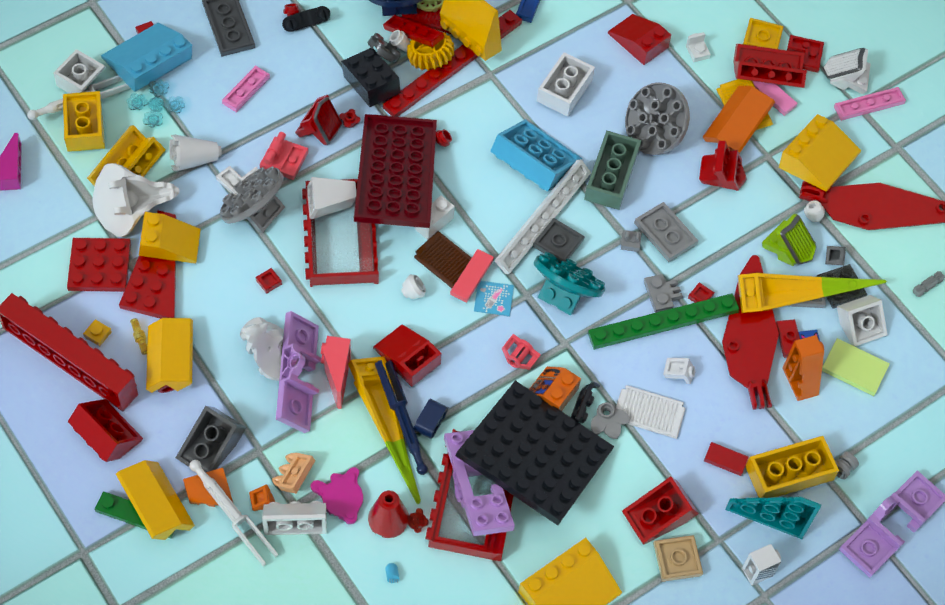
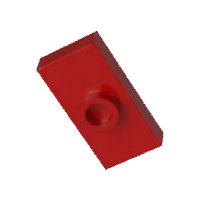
(787, 335)

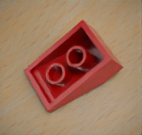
(641, 37)
(660, 511)

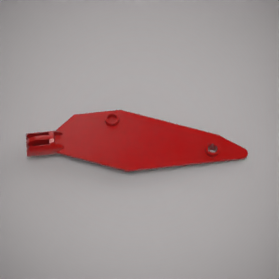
(876, 205)
(751, 345)

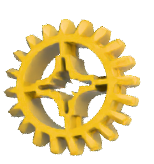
(430, 57)

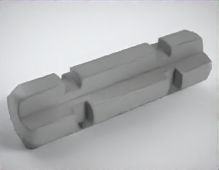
(928, 284)

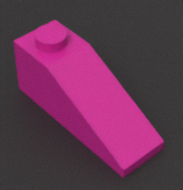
(11, 165)

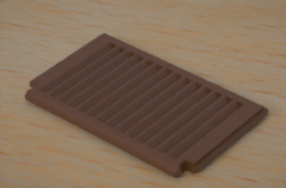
(443, 258)

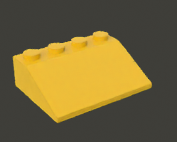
(473, 24)
(819, 153)
(572, 579)

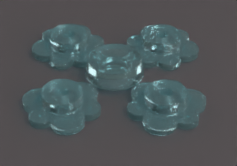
(155, 104)

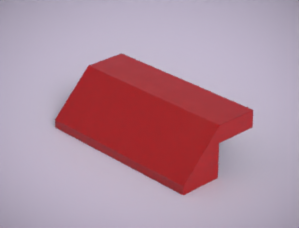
(769, 65)

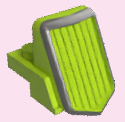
(791, 242)

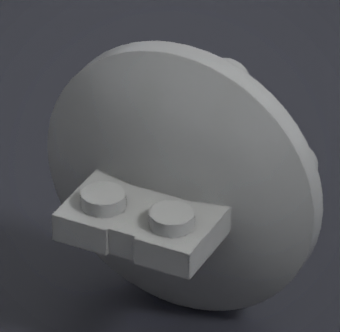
(657, 118)
(255, 200)

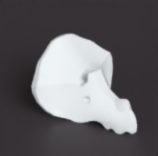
(124, 196)
(266, 343)

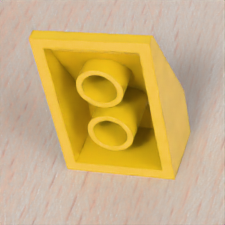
(83, 121)
(168, 238)

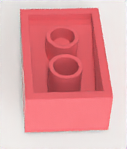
(335, 357)

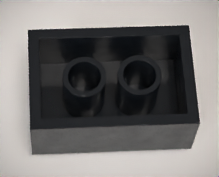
(371, 77)

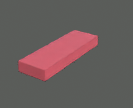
(472, 275)

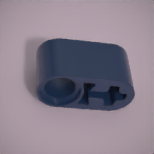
(430, 418)

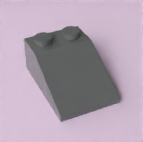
(211, 439)

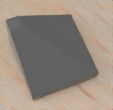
(835, 255)

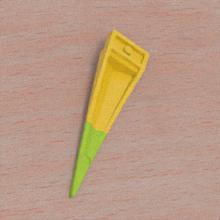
(771, 291)
(373, 395)

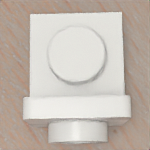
(697, 47)
(679, 369)

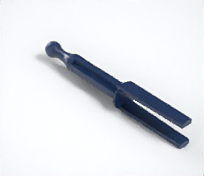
(401, 411)

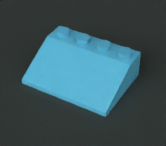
(148, 55)
(534, 154)

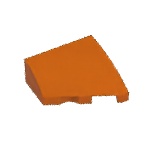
(198, 494)

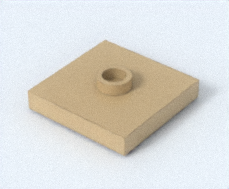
(678, 558)

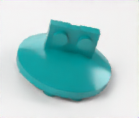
(564, 284)

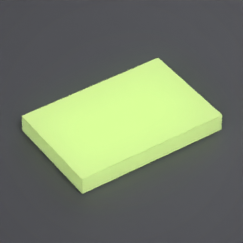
(855, 367)

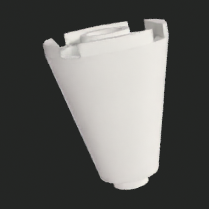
(192, 152)

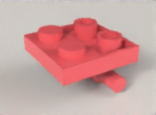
(285, 156)

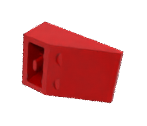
(410, 354)

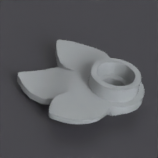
(609, 423)

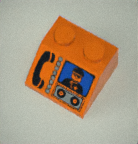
(556, 386)

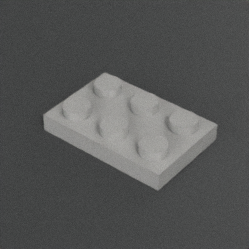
(666, 231)

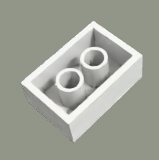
(565, 84)

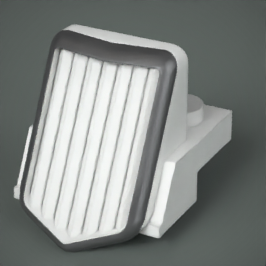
(849, 70)

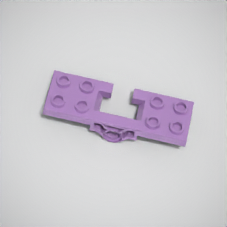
(295, 395)
(486, 512)
(875, 543)

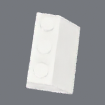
(294, 518)

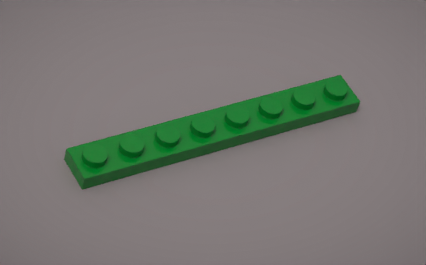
(663, 321)

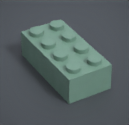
(612, 170)

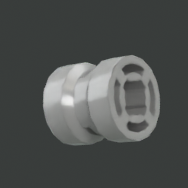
(845, 464)

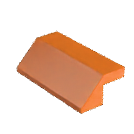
(739, 117)

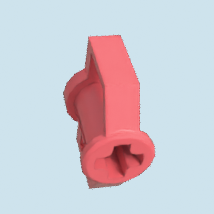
(525, 347)

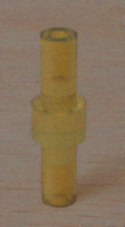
(139, 335)

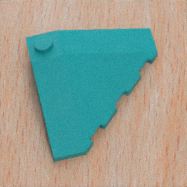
(784, 514)

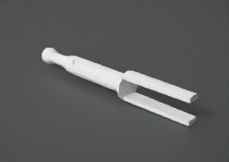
(57, 105)
(230, 510)

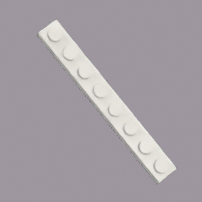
(542, 216)

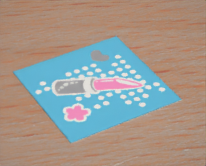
(494, 298)

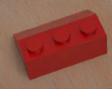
(104, 429)

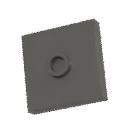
(558, 240)

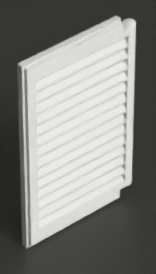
(651, 411)

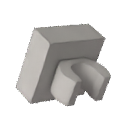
(631, 241)

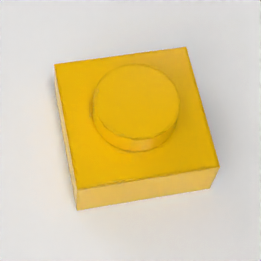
(97, 332)

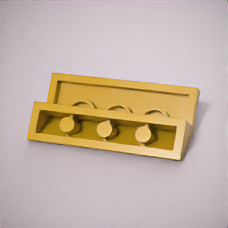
(131, 152)
(169, 354)
(154, 499)

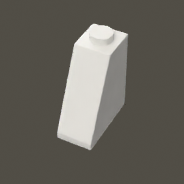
(329, 196)

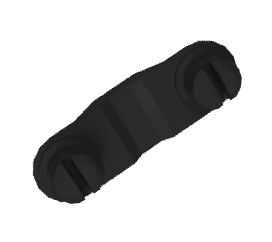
(306, 18)

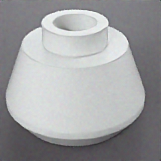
(413, 287)

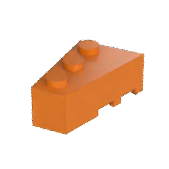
(804, 367)

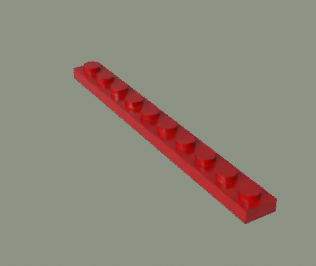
(435, 77)

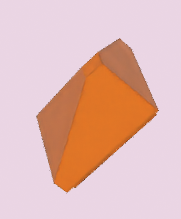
(260, 497)

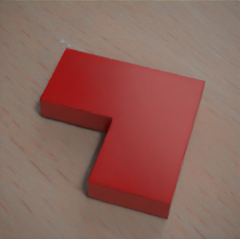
(812, 49)

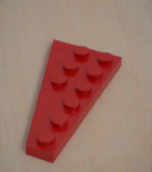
(151, 286)

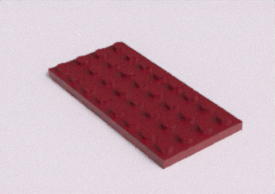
(396, 171)

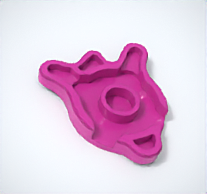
(342, 495)

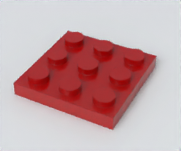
(99, 264)

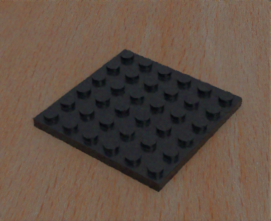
(535, 452)

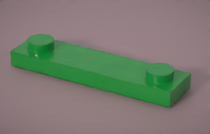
(119, 509)

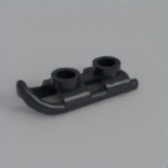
(584, 399)

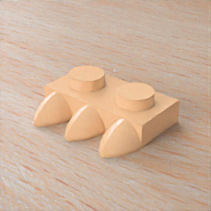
(294, 473)

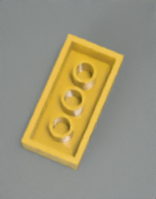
(792, 468)

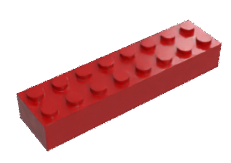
(68, 351)

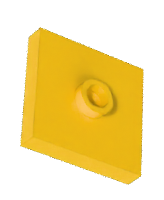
(763, 34)

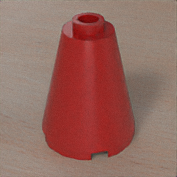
(388, 515)

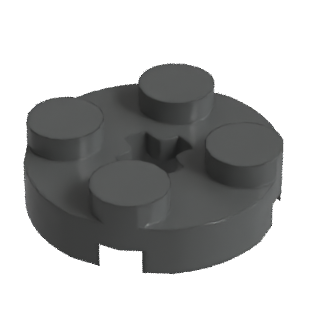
(384, 49)

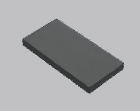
(228, 26)

